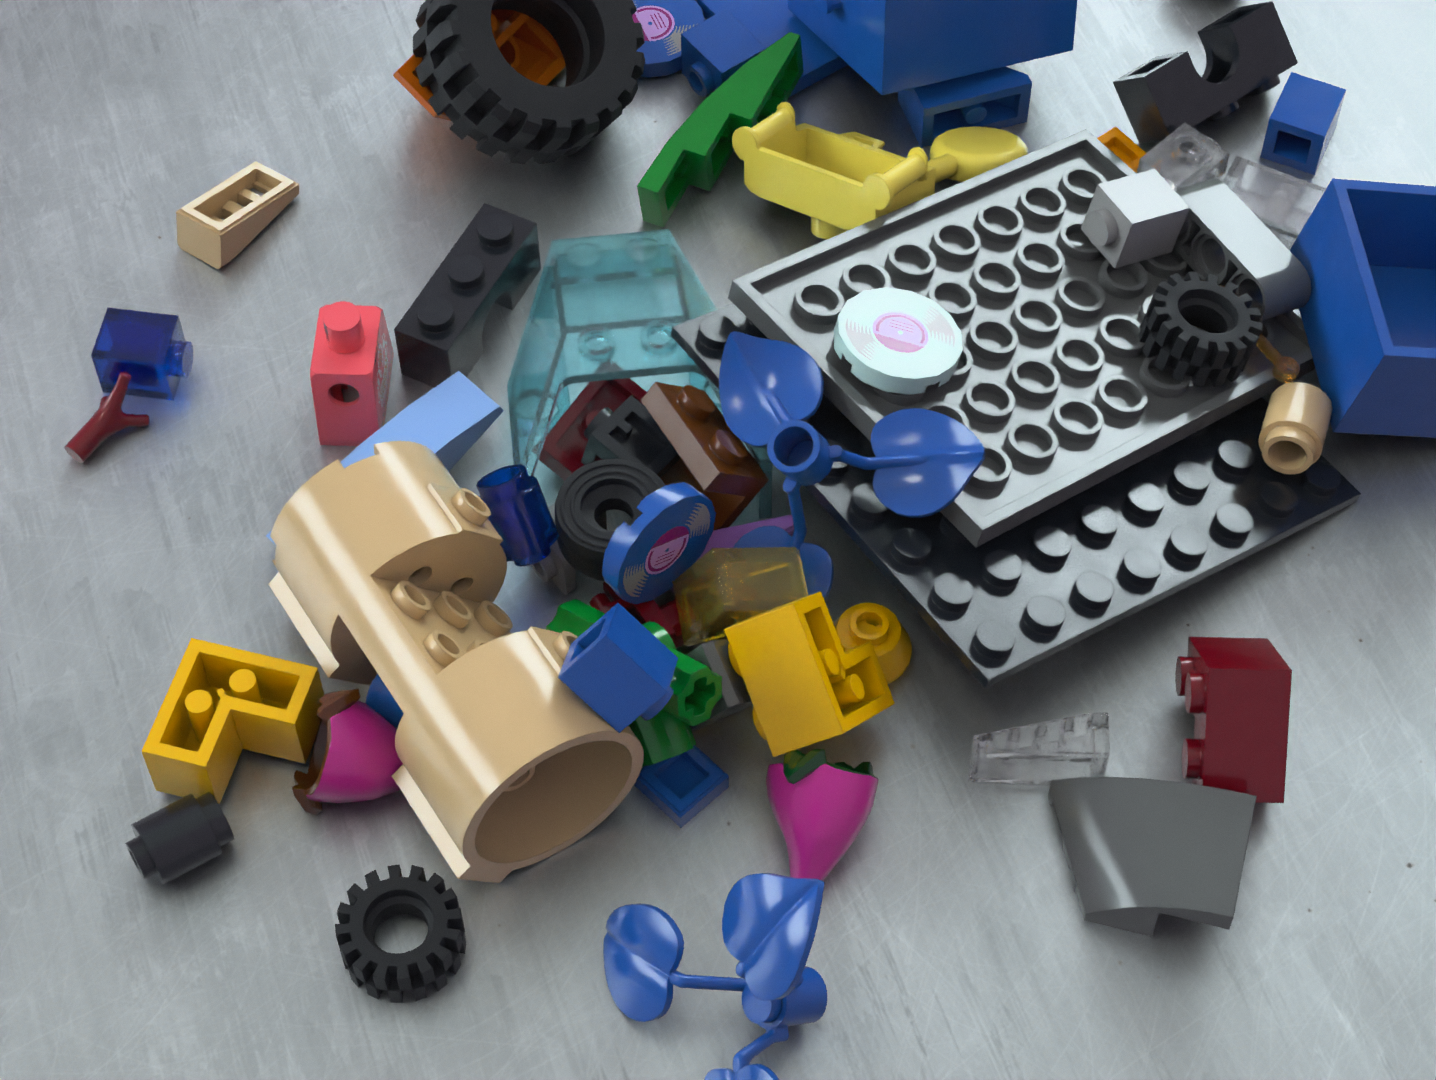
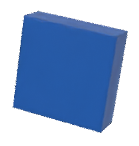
(683, 784)

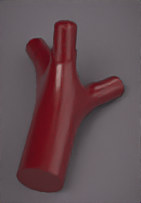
(105, 422)

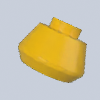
(880, 626)

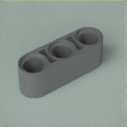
(1233, 243)

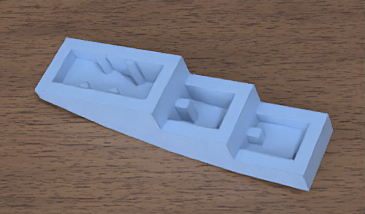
(443, 420)

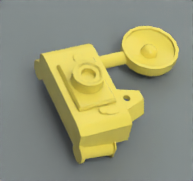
(849, 176)

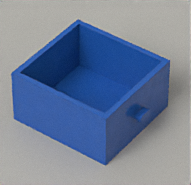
(933, 41)
(1373, 305)

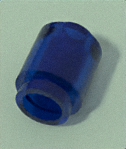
(519, 514)

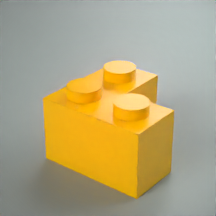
(802, 677)
(226, 704)

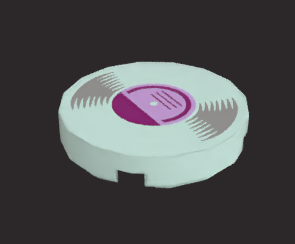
(897, 340)

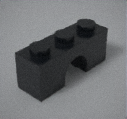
(1242, 58)
(486, 266)

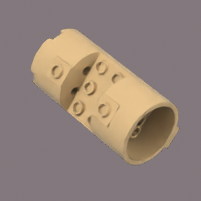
(400, 581)

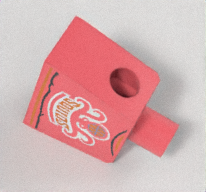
(355, 351)

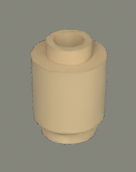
(1295, 427)

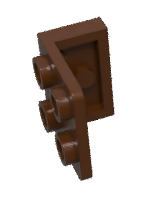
(709, 451)

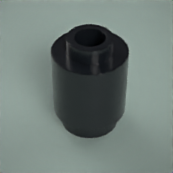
(179, 837)

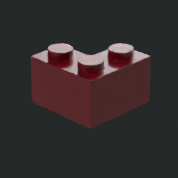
(1240, 712)

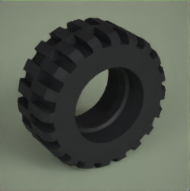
(505, 108)

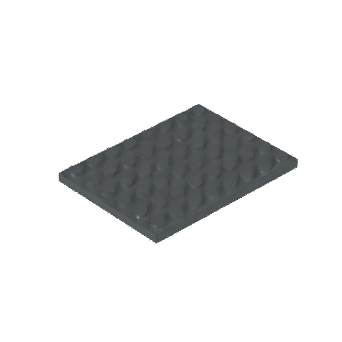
(1045, 327)

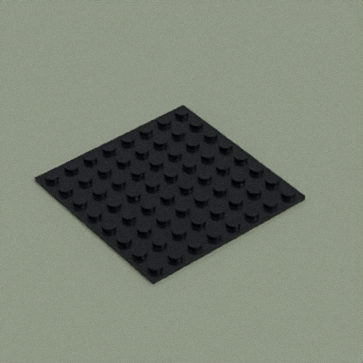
(1080, 560)

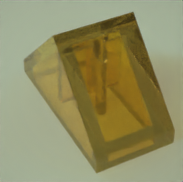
(734, 586)

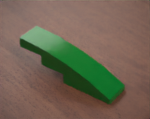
(704, 141)

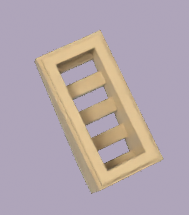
(220, 241)

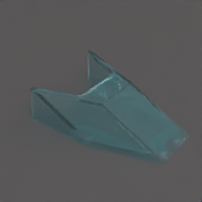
(606, 316)

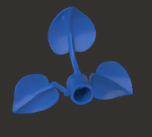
(775, 386)
(765, 926)

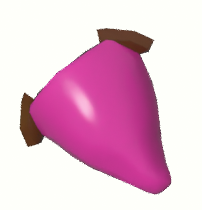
(350, 755)

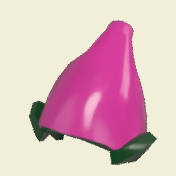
(819, 808)

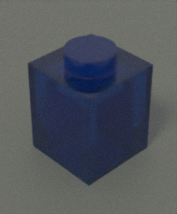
(147, 348)

